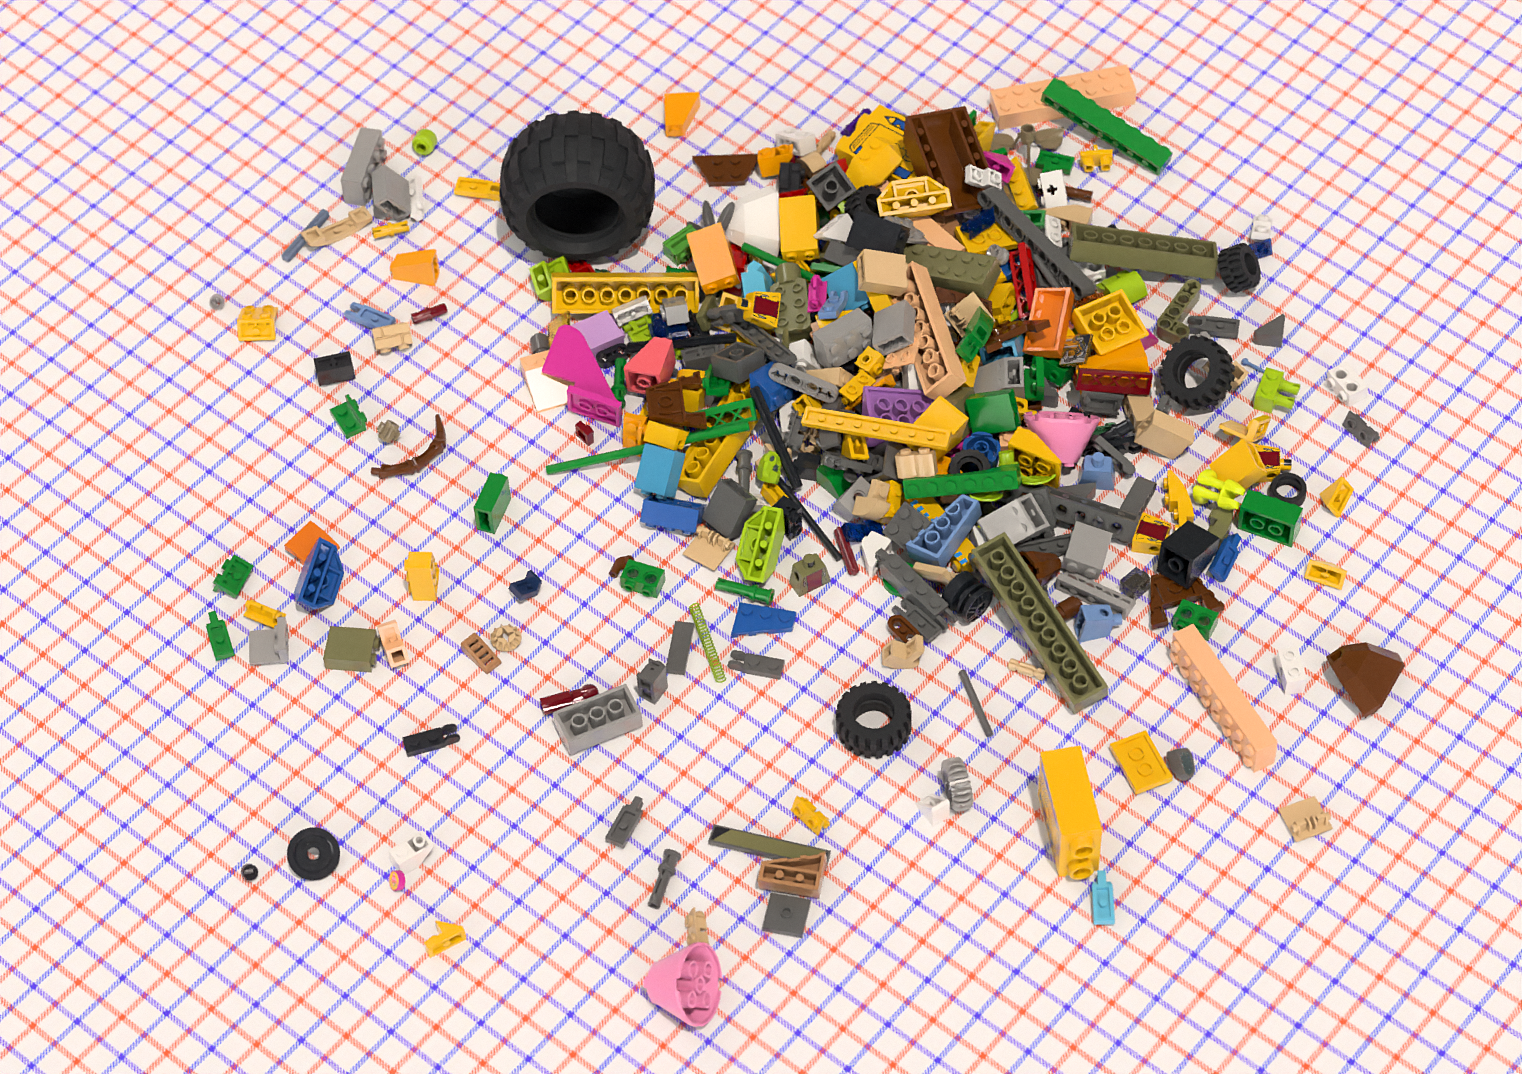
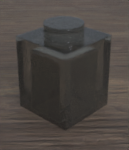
(1135, 583)

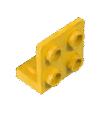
(257, 323)
(1252, 432)

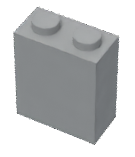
(391, 192)
(893, 327)
(1086, 550)

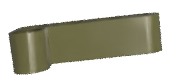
(1170, 323)

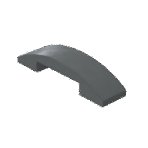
(830, 438)

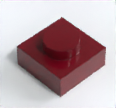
(584, 433)

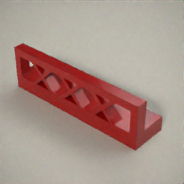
(1029, 278)

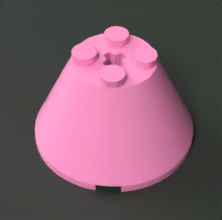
(1063, 433)
(687, 983)

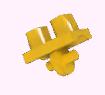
(1096, 157)

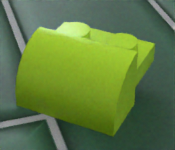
(541, 276)
(1128, 281)

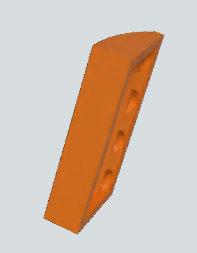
(1055, 306)

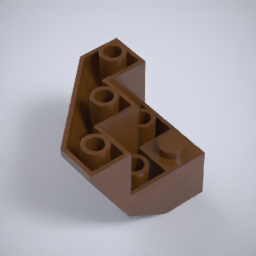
(1366, 673)

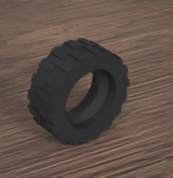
(966, 456)

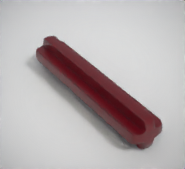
(847, 552)

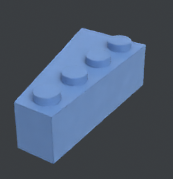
(946, 533)

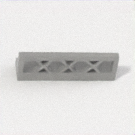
(1094, 593)

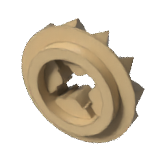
(814, 449)
(499, 641)

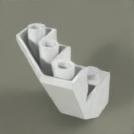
(757, 221)

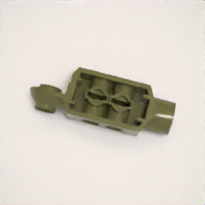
(793, 315)

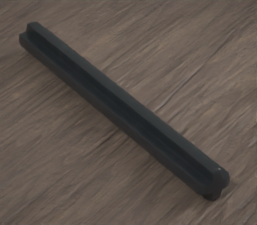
(686, 342)
(776, 438)

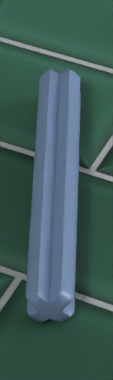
(299, 242)

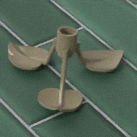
(1047, 138)

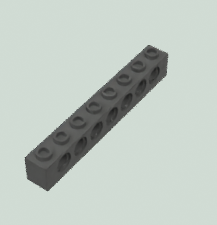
(1091, 509)

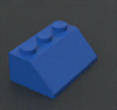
(773, 392)
(672, 514)

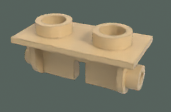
(695, 922)

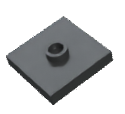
(786, 915)

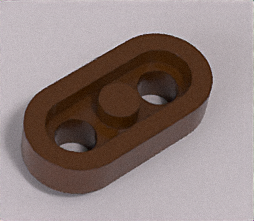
(905, 631)

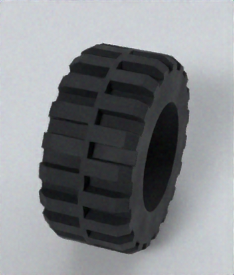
(1214, 385)
(869, 698)

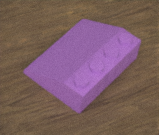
(893, 405)

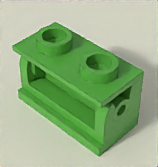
(677, 246)

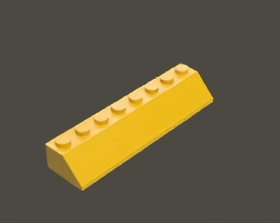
(609, 290)
(709, 458)

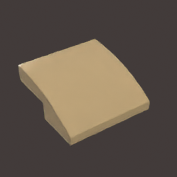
(933, 573)

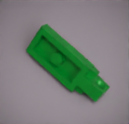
(219, 637)

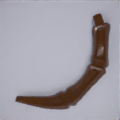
(417, 463)

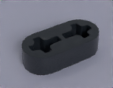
(611, 354)

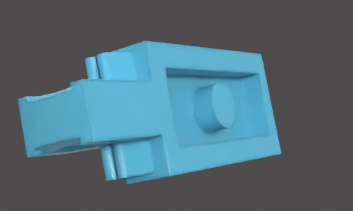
(1103, 900)

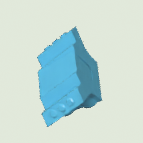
(755, 279)

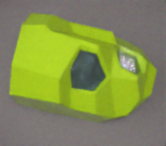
(769, 468)

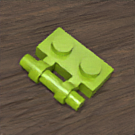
(637, 332)

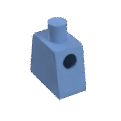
(1098, 470)
(1095, 622)

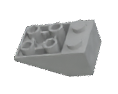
(1001, 375)
(1018, 519)

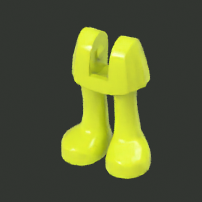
(1228, 489)

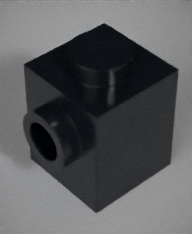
(806, 465)

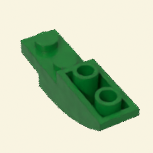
(976, 335)

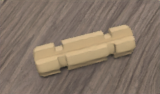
(823, 144)
(1026, 669)

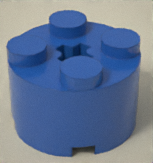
(985, 444)

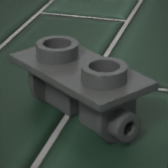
(1360, 430)
(793, 438)

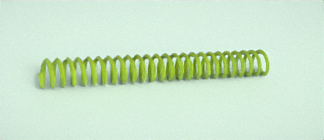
(707, 651)

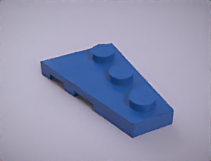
(761, 619)

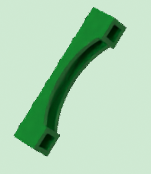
(995, 479)

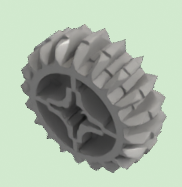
(957, 784)

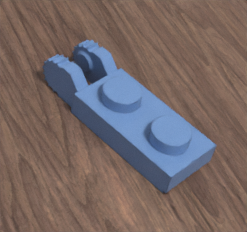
(833, 306)
(368, 316)

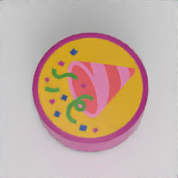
(397, 880)

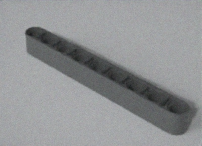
(1024, 230)

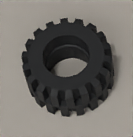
(863, 200)
(1239, 267)

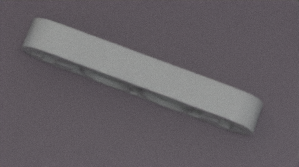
(804, 379)

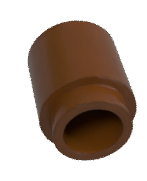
(1069, 607)

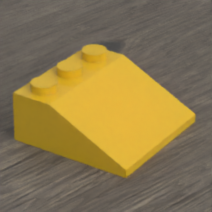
(1110, 321)
(1035, 456)

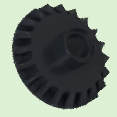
(320, 866)

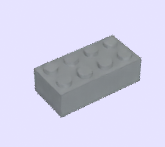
(364, 159)
(597, 719)

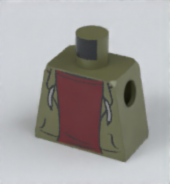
(808, 574)

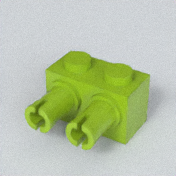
(1269, 388)

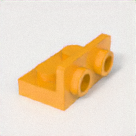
(634, 430)

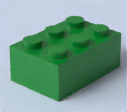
(1270, 518)

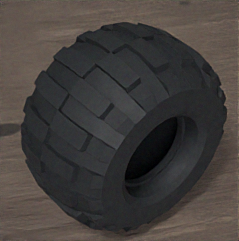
(577, 186)

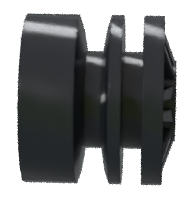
(967, 596)

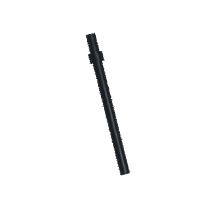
(810, 521)

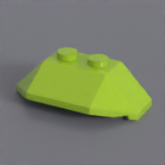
(761, 544)

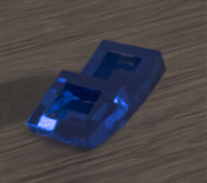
(856, 532)

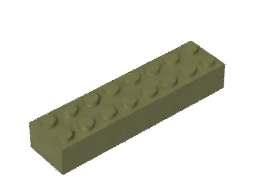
(1143, 251)

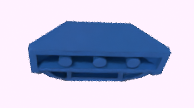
(320, 576)

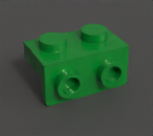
(715, 385)

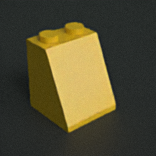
(944, 416)

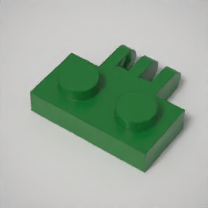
(1052, 161)

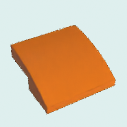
(305, 539)

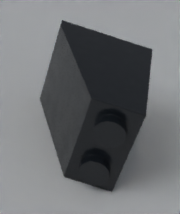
(877, 234)
(1186, 553)

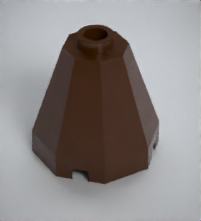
(1042, 565)

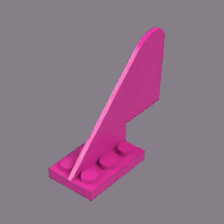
(574, 362)

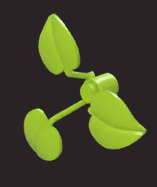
(1005, 458)

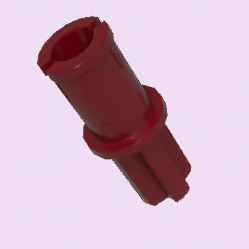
(428, 313)

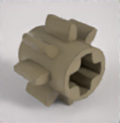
(388, 431)

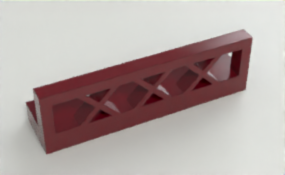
(1113, 384)

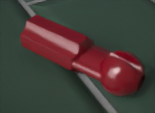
(561, 700)

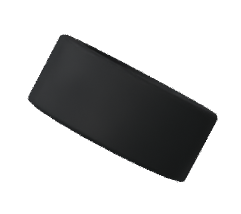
(1292, 480)

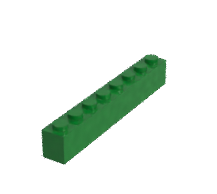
(1106, 126)

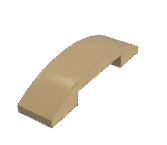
(340, 230)

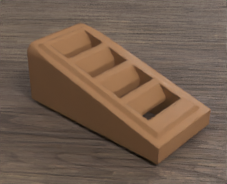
(471, 645)

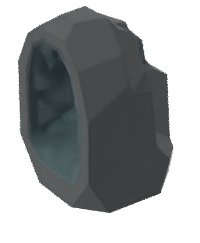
(1181, 763)

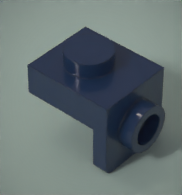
(526, 587)

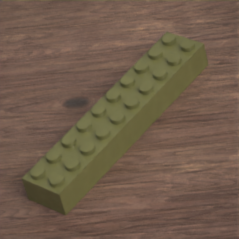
(951, 268)
(1039, 623)

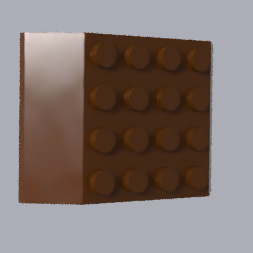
(941, 148)

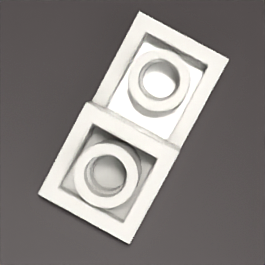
(982, 178)
(1261, 227)

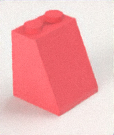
(650, 365)

